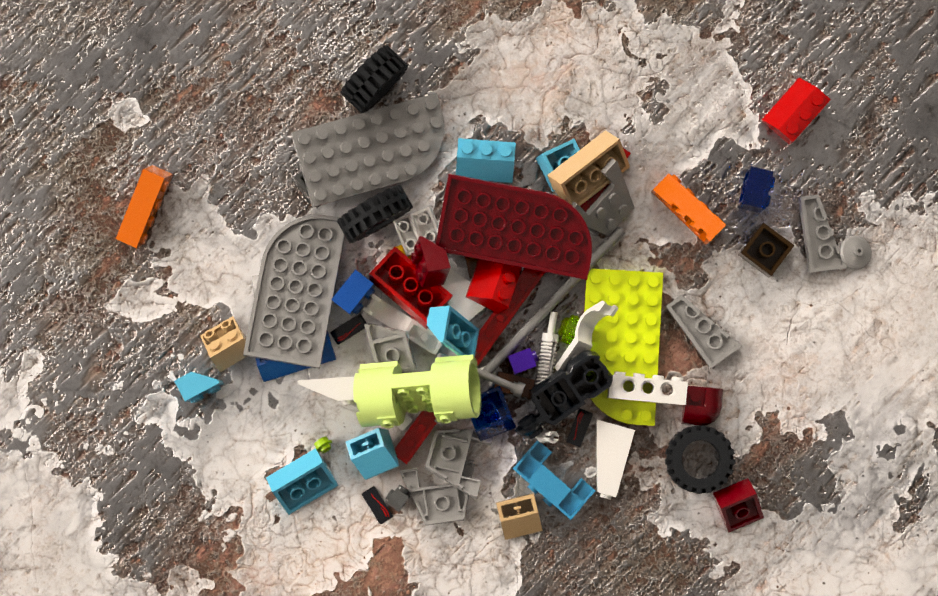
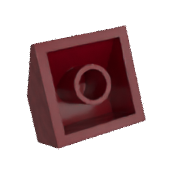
(738, 505)

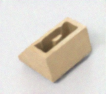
(225, 344)
(519, 516)

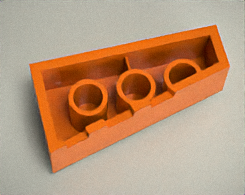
(143, 206)
(688, 208)

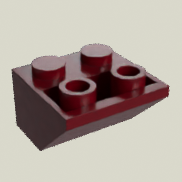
(430, 262)

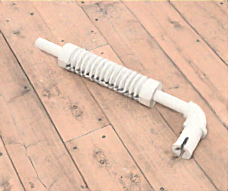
(546, 368)

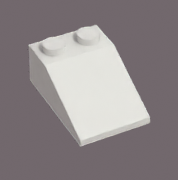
(335, 388)

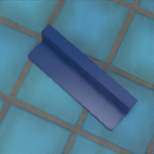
(272, 369)

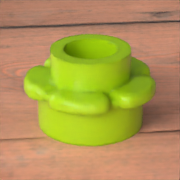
(323, 445)

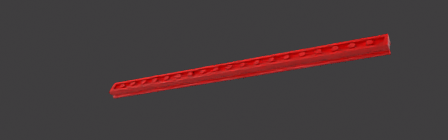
(487, 337)

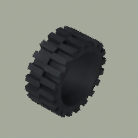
(374, 79)
(675, 466)

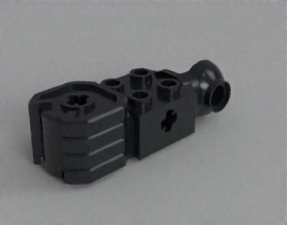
(565, 392)

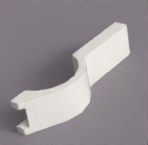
(396, 319)
(584, 332)

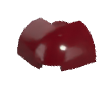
(702, 405)

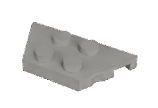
(390, 345)

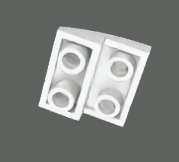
(415, 225)

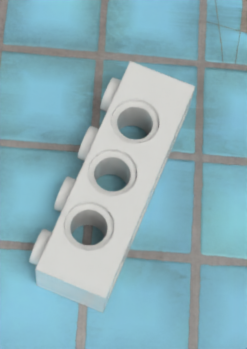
(677, 396)

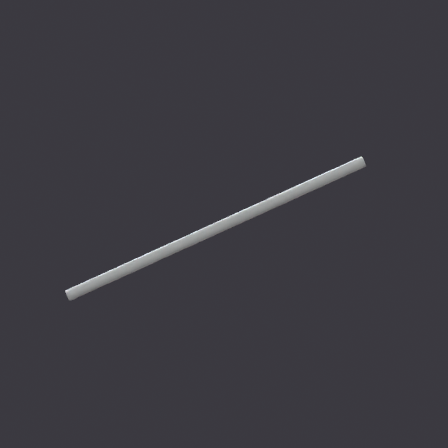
(547, 307)

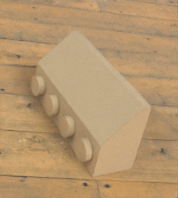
(581, 174)

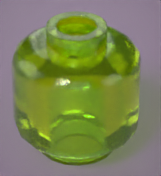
(567, 329)

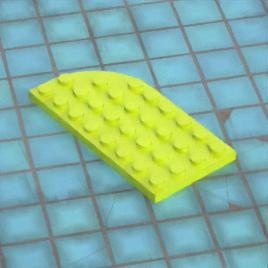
(629, 338)

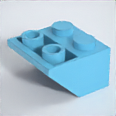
(195, 385)
(373, 453)

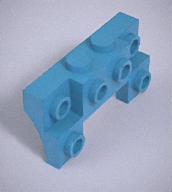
(550, 486)

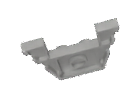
(611, 205)
(449, 455)
(439, 502)

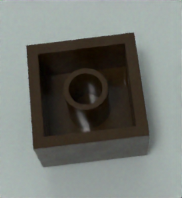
(766, 250)

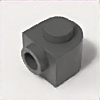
(397, 498)

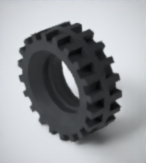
(374, 213)

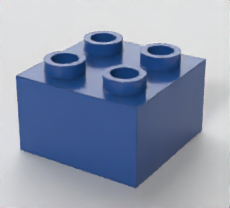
(353, 293)

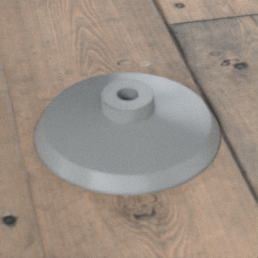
(855, 252)

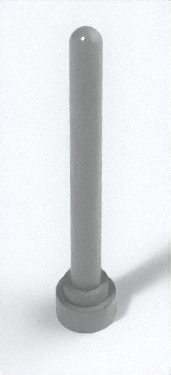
(515, 388)

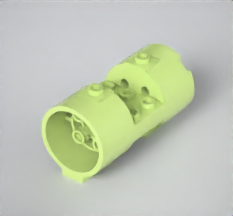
(448, 390)

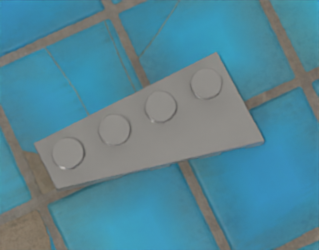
(819, 241)
(703, 333)

